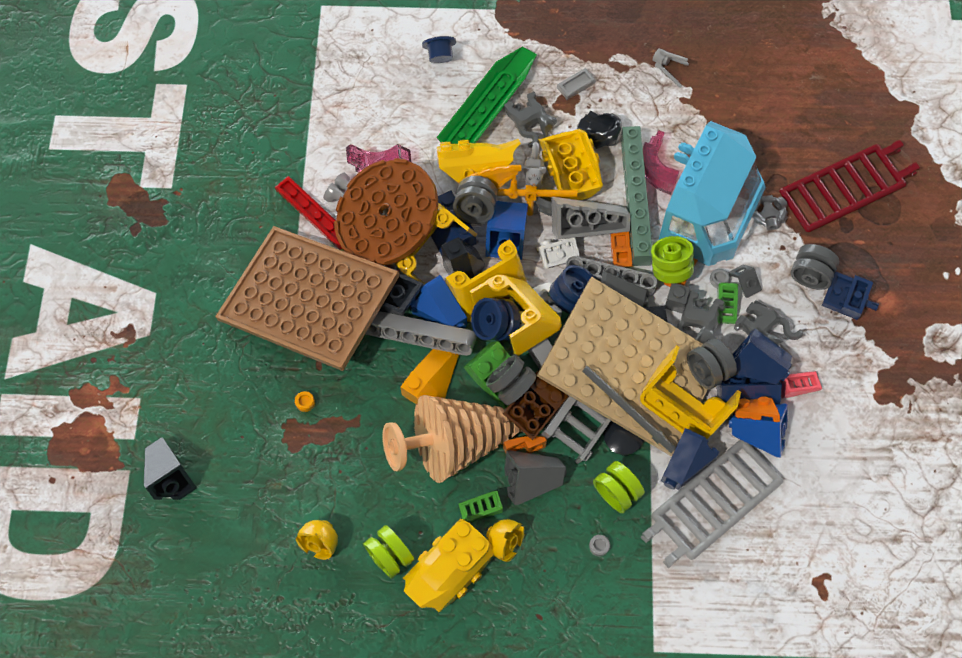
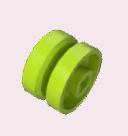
(672, 259)
(618, 486)
(389, 551)

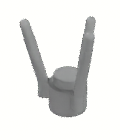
(662, 58)

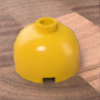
(505, 537)
(319, 538)

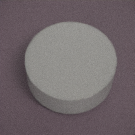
(719, 276)
(599, 545)

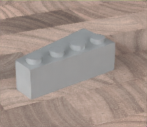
(585, 218)

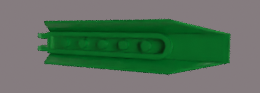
(488, 97)

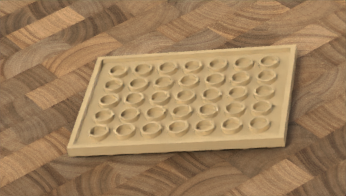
(624, 349)

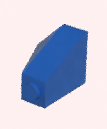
(438, 305)
(764, 432)

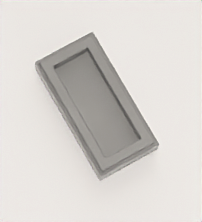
(576, 83)

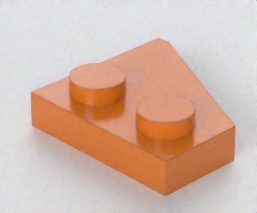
(757, 408)

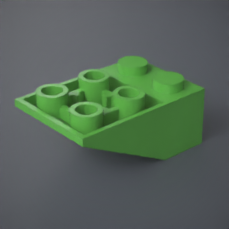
(484, 365)

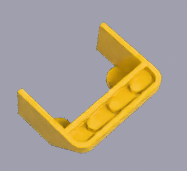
(443, 220)
(538, 318)
(680, 407)

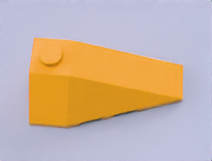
(430, 376)

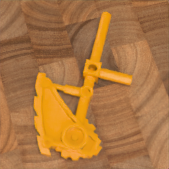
(502, 174)

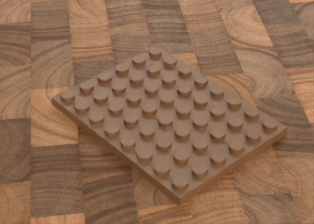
(308, 297)

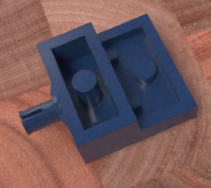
(849, 295)

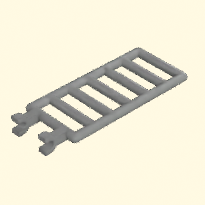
(700, 479)

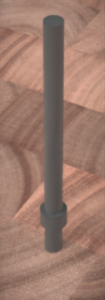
(657, 435)

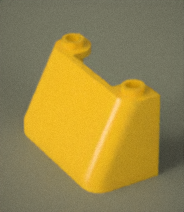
(461, 284)

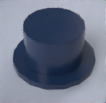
(439, 48)

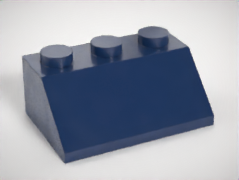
(442, 236)
(749, 389)

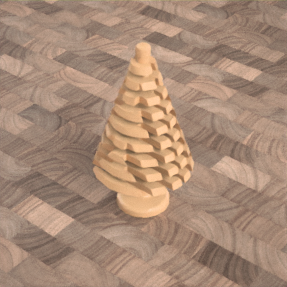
(448, 435)

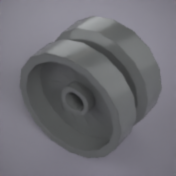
(475, 199)
(815, 267)
(711, 363)
(511, 379)

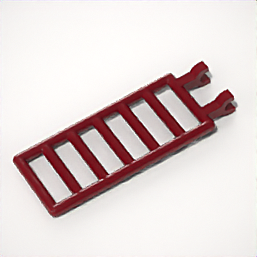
(883, 154)

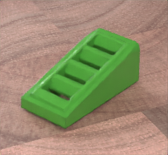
(730, 291)
(478, 500)

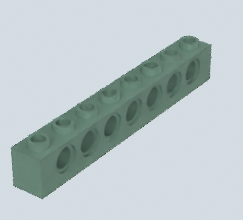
(636, 195)

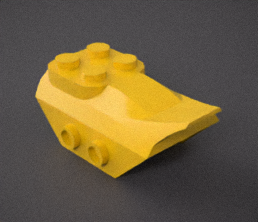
(470, 158)
(572, 163)
(448, 567)

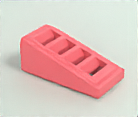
(788, 389)

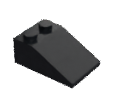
(401, 295)

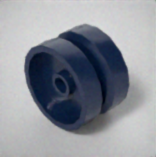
(569, 287)
(495, 319)

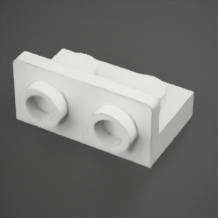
(557, 252)

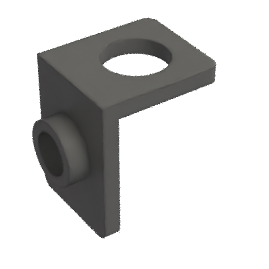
(748, 280)

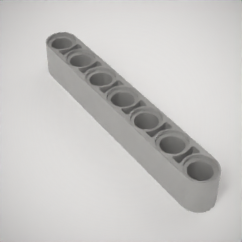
(422, 333)

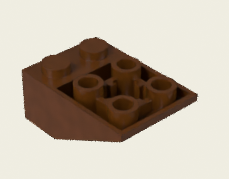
(535, 407)

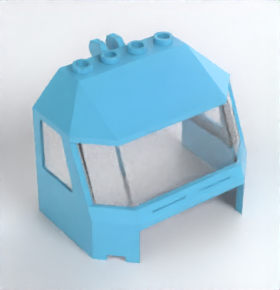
(714, 194)

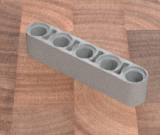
(638, 277)

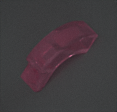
(362, 158)
(656, 172)

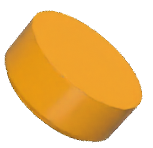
(304, 401)

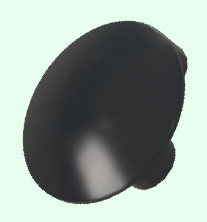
(621, 440)

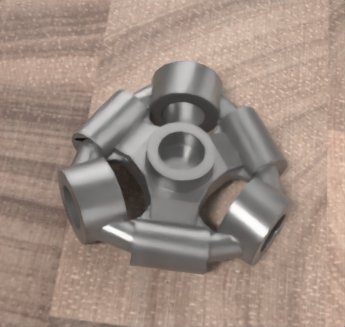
(770, 212)

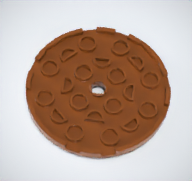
(410, 218)

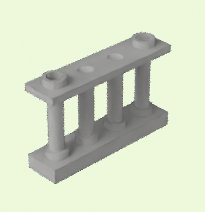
(563, 414)

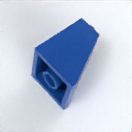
(506, 224)

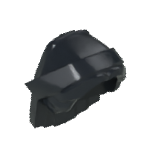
(601, 128)

